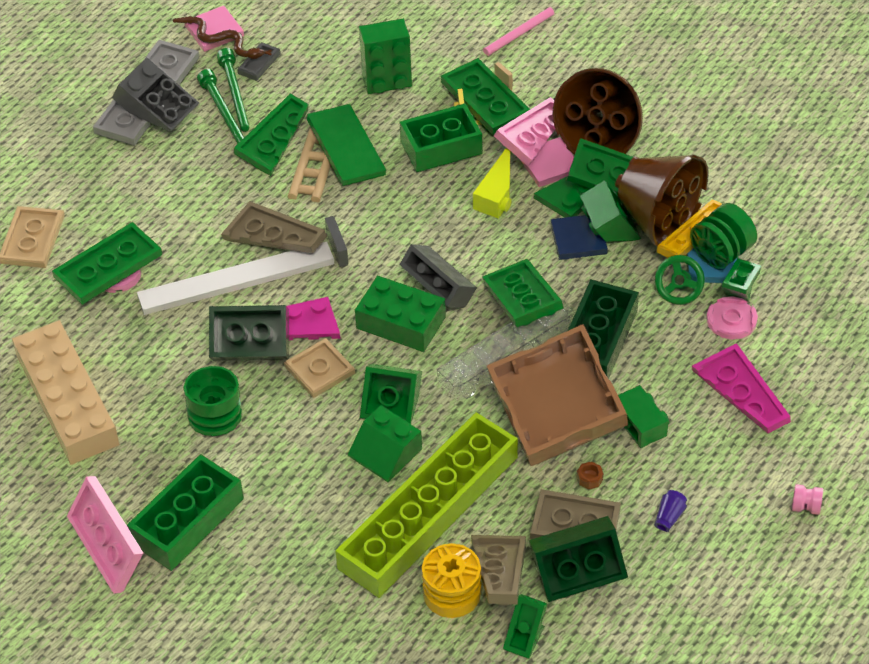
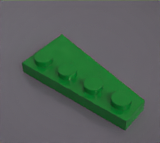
(272, 136)
(562, 197)

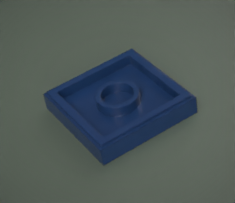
(575, 238)

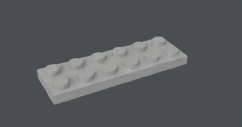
(128, 128)

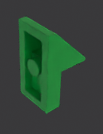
(741, 279)
(525, 626)

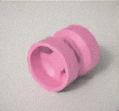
(807, 499)

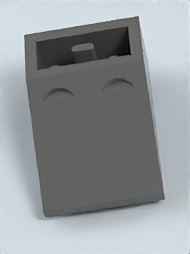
(154, 96)

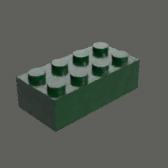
(607, 317)

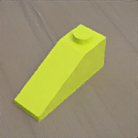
(493, 192)

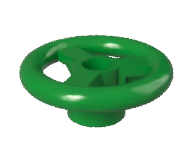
(688, 282)

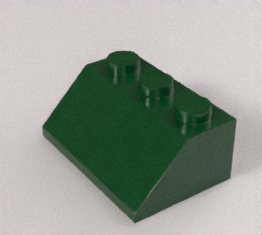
(578, 558)

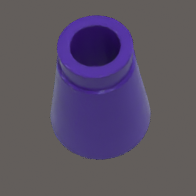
(670, 509)

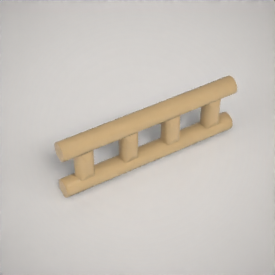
(302, 171)

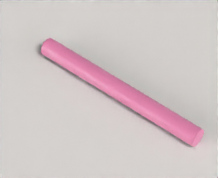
(501, 42)

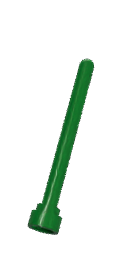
(226, 59)
(208, 81)

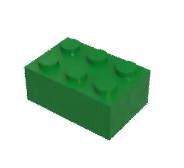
(385, 56)
(441, 137)
(400, 313)

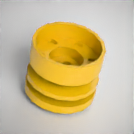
(451, 580)

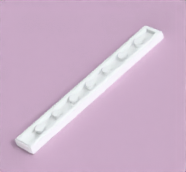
(233, 279)

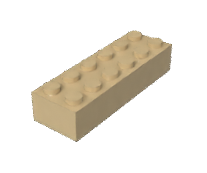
(65, 392)

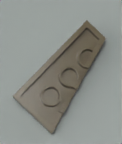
(273, 229)
(501, 566)

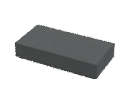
(256, 67)
(336, 241)

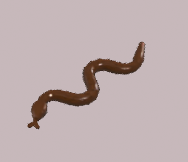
(252, 53)

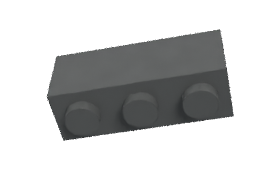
(438, 275)

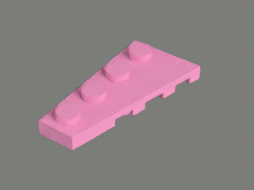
(528, 132)

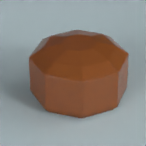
(590, 475)

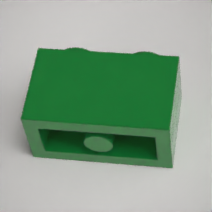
(644, 418)

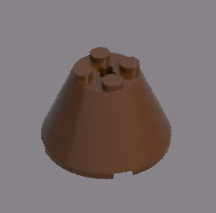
(599, 109)
(662, 192)

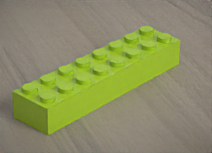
(426, 504)

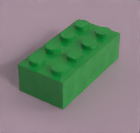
(186, 511)

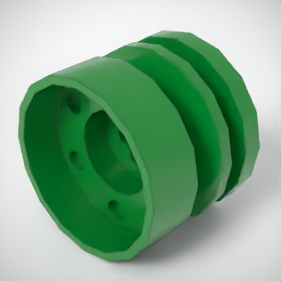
(723, 235)
(213, 400)

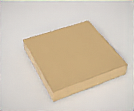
(319, 367)

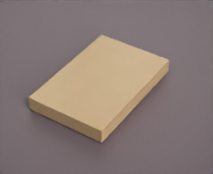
(31, 237)

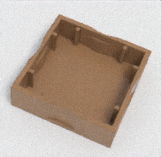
(557, 395)

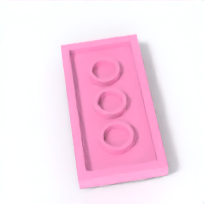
(104, 534)

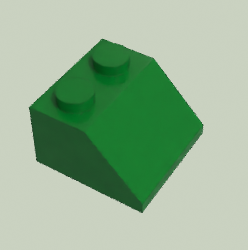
(608, 214)
(392, 388)
(385, 443)

